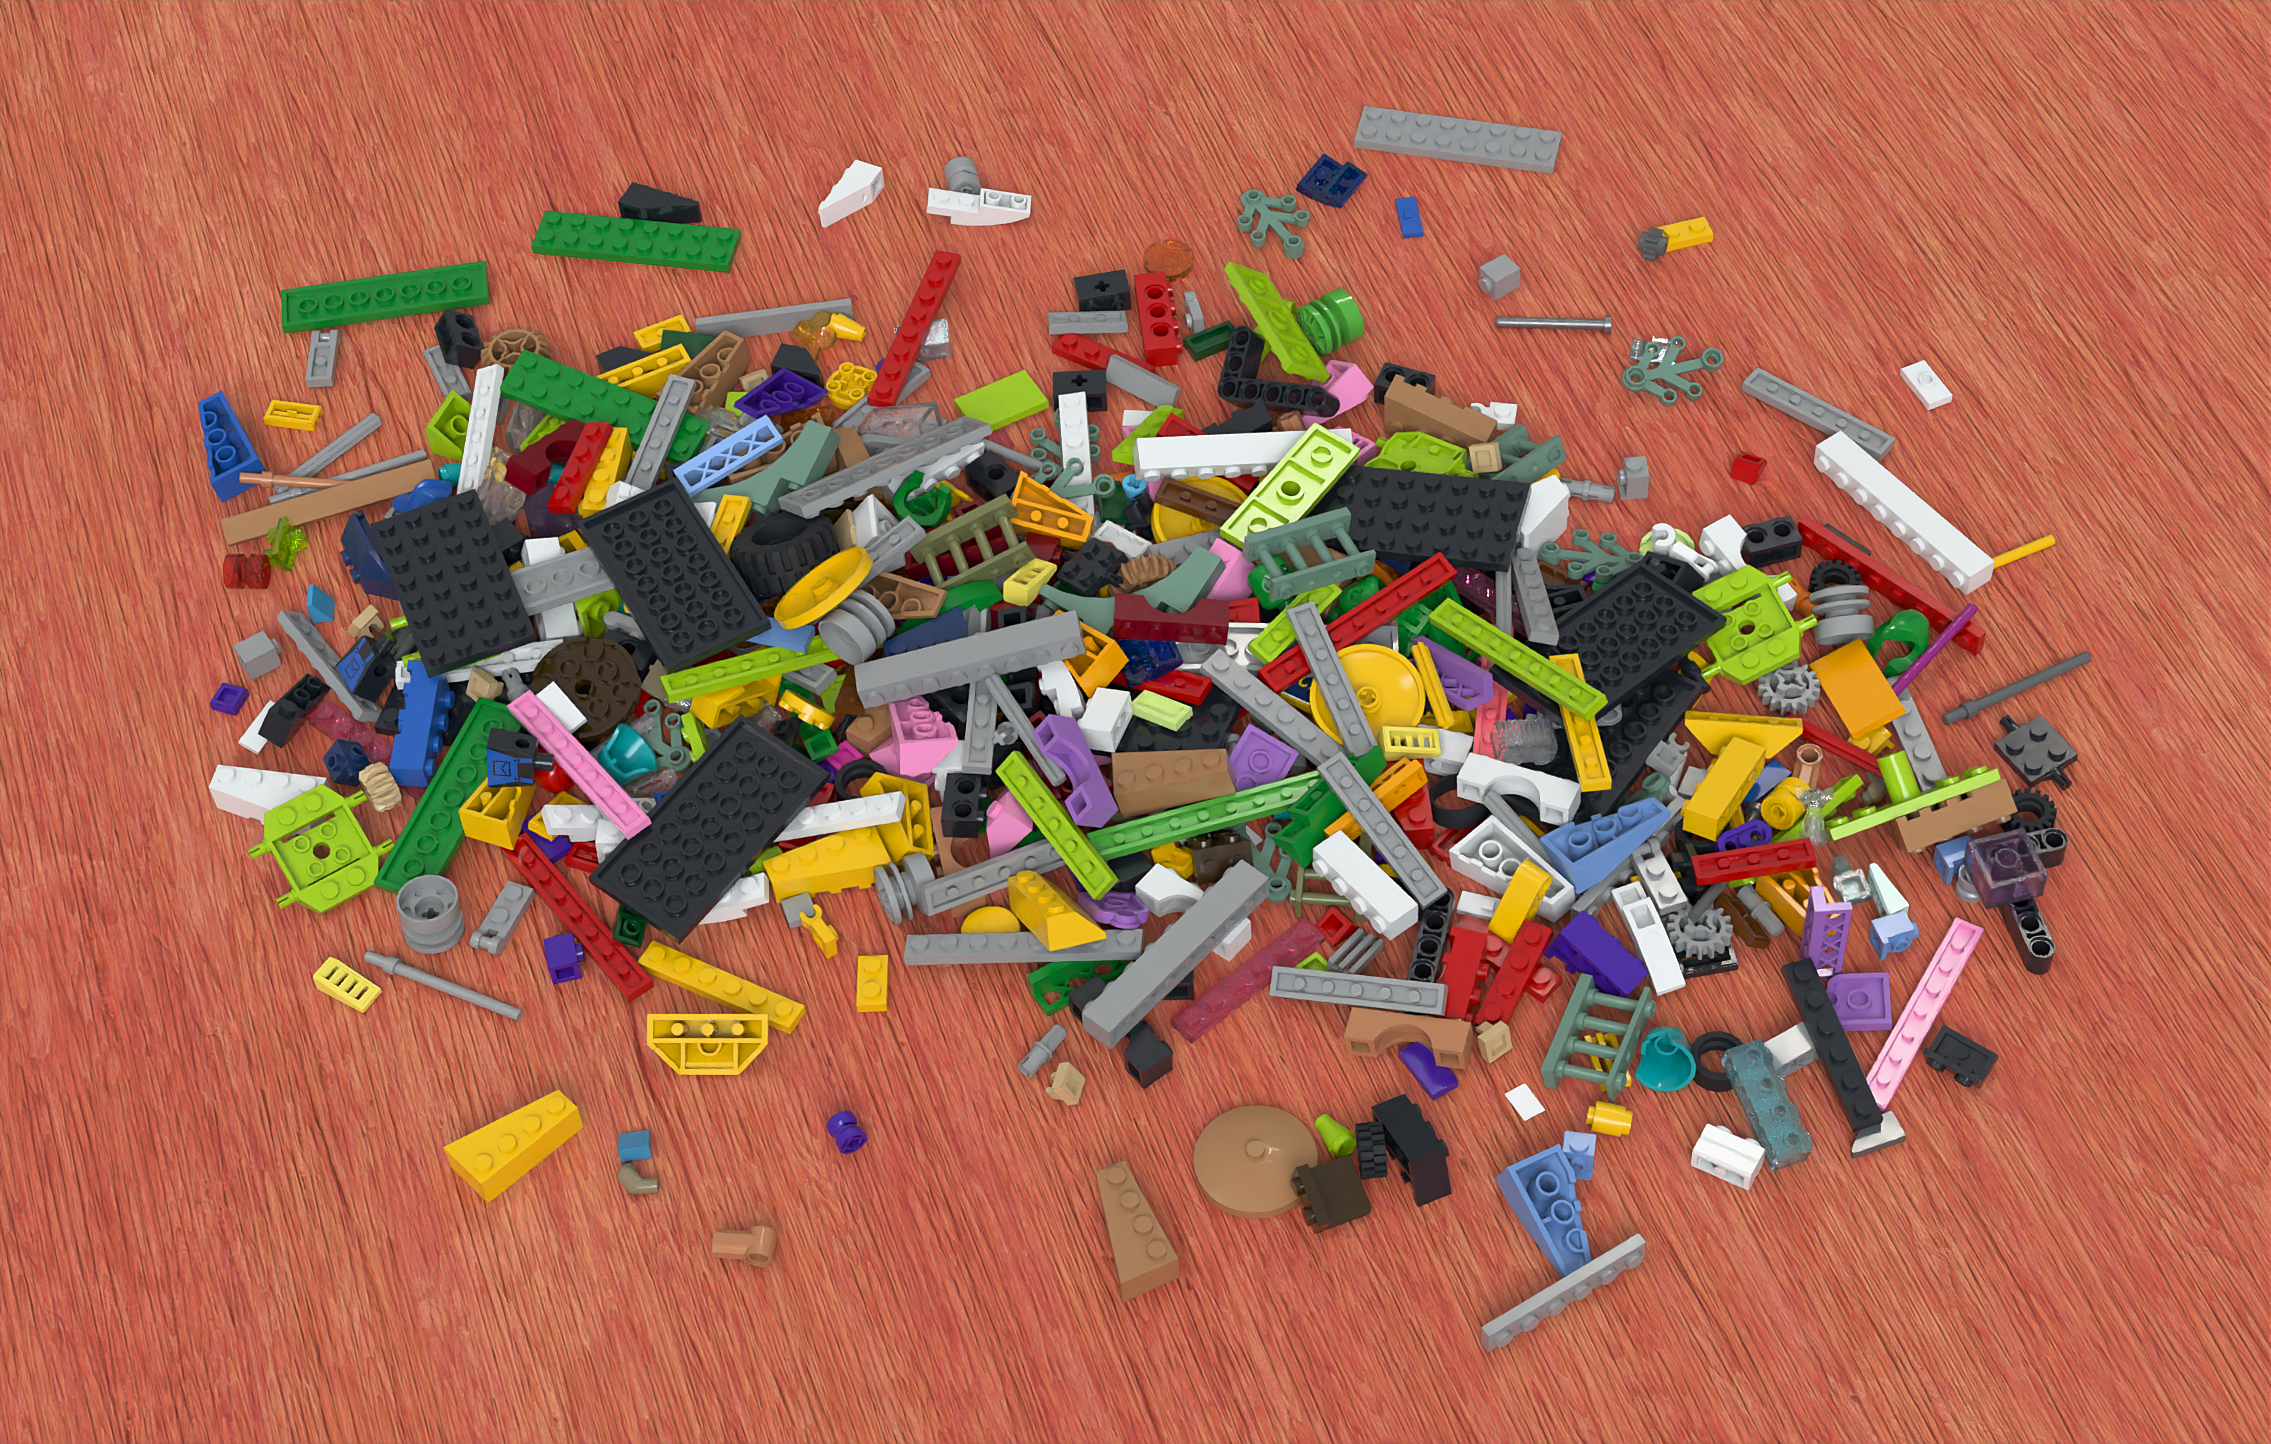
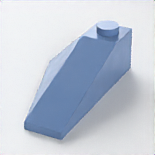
(1595, 848)
(1547, 1205)

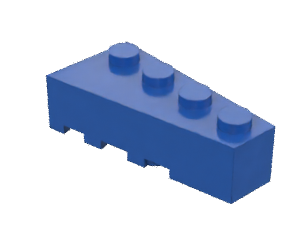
(227, 447)
(420, 727)

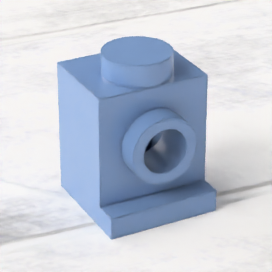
(1949, 858)
(1892, 934)
(1580, 1153)

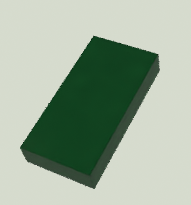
(1209, 341)

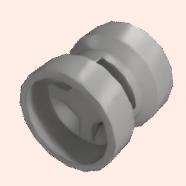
(1965, 888)

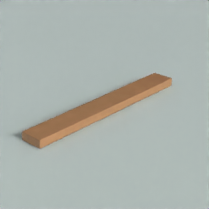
(327, 502)

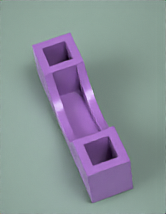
(1065, 744)

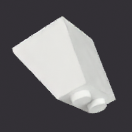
(1545, 514)
(873, 522)

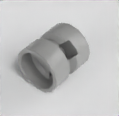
(962, 176)

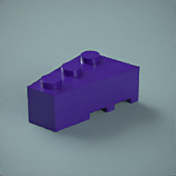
(1594, 952)

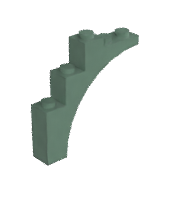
(796, 468)
(1176, 592)

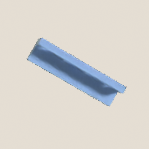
(711, 460)

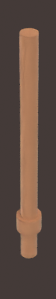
(268, 480)

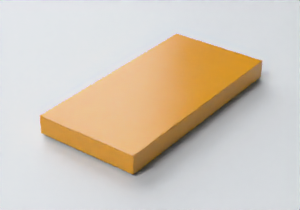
(1857, 689)

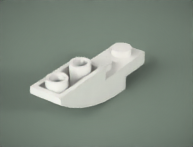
(988, 208)
(1062, 690)
(580, 820)
(744, 894)
(1648, 937)

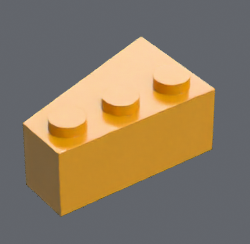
(1049, 514)
(1099, 664)
(1789, 895)

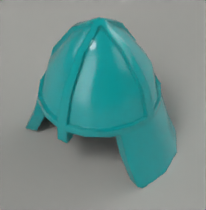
(627, 756)
(1665, 1060)

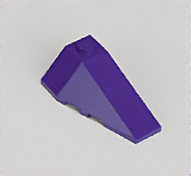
(781, 395)

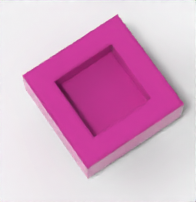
(845, 755)

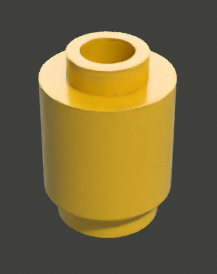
(1609, 1119)

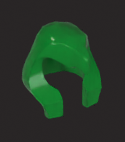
(922, 508)
(1904, 626)

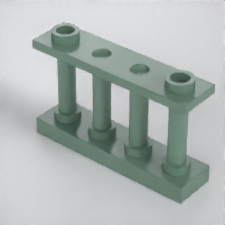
(1533, 465)
(1302, 533)
(1577, 1019)

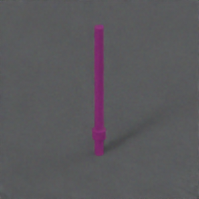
(1937, 645)

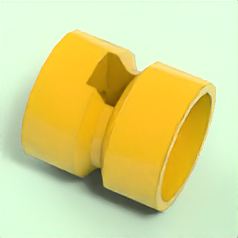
(1781, 806)

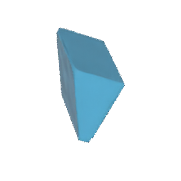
(320, 605)
(634, 1146)

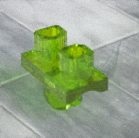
(285, 544)

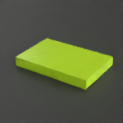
(1003, 401)

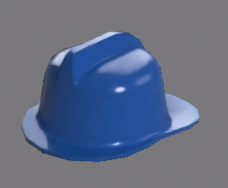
(424, 493)

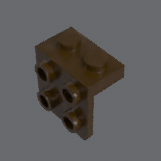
(1216, 854)
(1330, 1193)

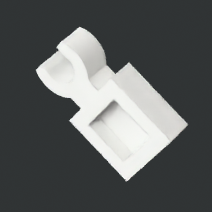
(1502, 412)

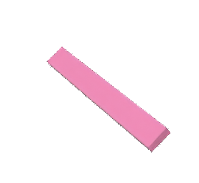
(579, 765)
(1922, 1011)

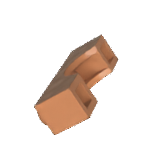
(945, 850)
(1375, 1030)

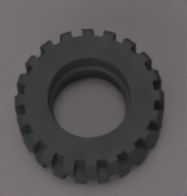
(781, 551)

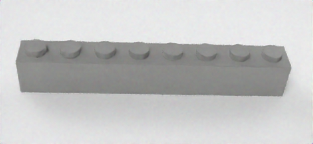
(969, 659)
(1175, 953)

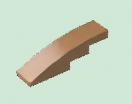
(852, 451)

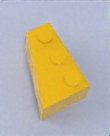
(727, 704)
(496, 813)
(914, 829)

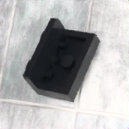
(1961, 1057)

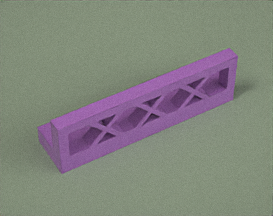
(1459, 673)
(1815, 928)

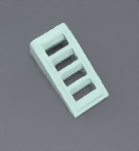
(1884, 893)

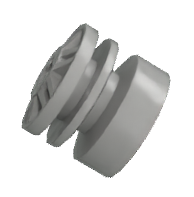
(1841, 611)
(856, 627)
(902, 889)
(430, 914)

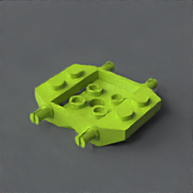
(1421, 453)
(1775, 636)
(339, 834)

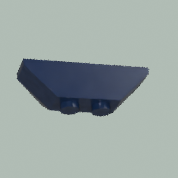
(365, 558)

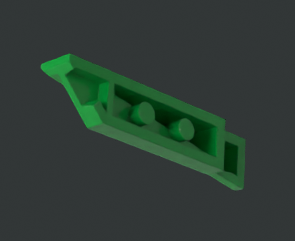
(1321, 808)

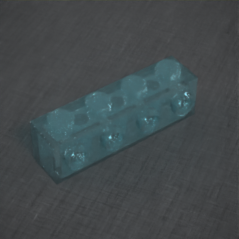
(1767, 1104)

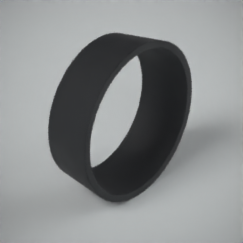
(1454, 818)

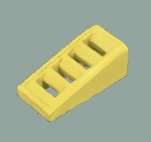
(1025, 583)
(1397, 752)
(333, 972)

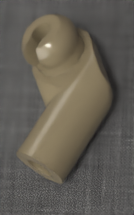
(1875, 791)
(635, 1183)

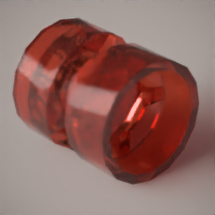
(244, 571)

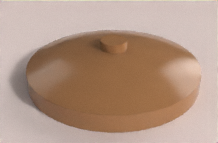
(1249, 1158)

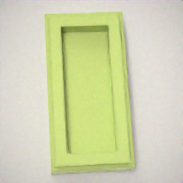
(1161, 710)

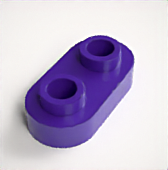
(1740, 836)

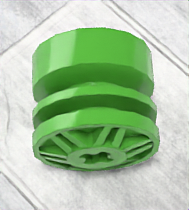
(1331, 321)

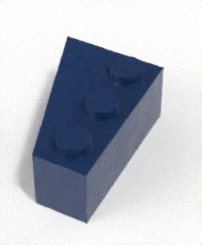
(938, 630)

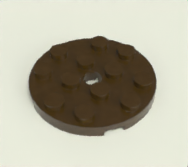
(606, 668)

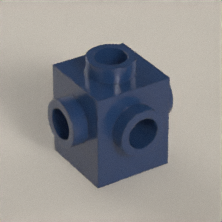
(345, 762)

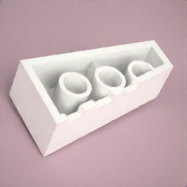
(257, 791)
(1493, 856)

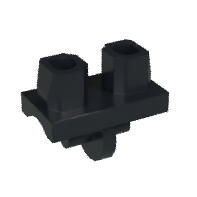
(1139, 515)
(1681, 862)

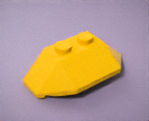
(1718, 729)
(708, 1041)

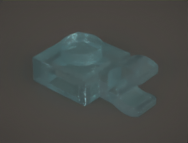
(1639, 345)
(1849, 885)

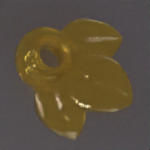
(816, 334)

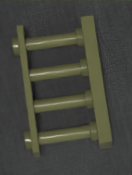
(965, 527)
(1299, 897)

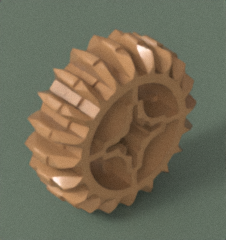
(508, 346)
(1142, 573)

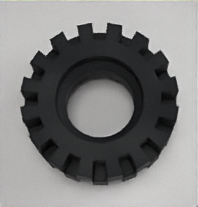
(1832, 574)
(2035, 804)
(1371, 1150)

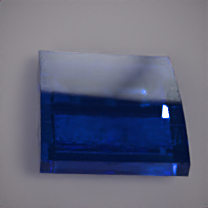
(1331, 182)
(1148, 659)

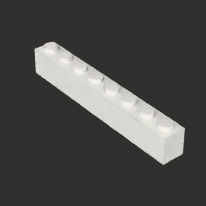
(1215, 454)
(1903, 513)

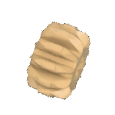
(380, 787)

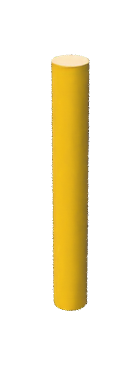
(2023, 551)

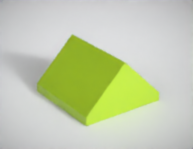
(449, 427)
(592, 612)

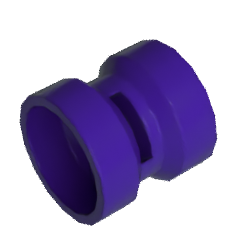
(847, 1133)

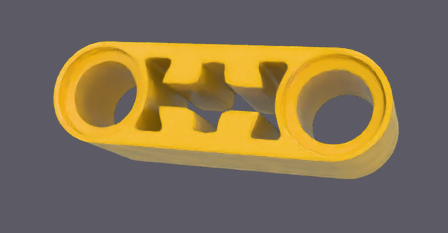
(1520, 900)

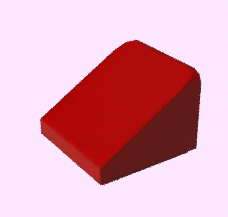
(1747, 468)
(1336, 926)

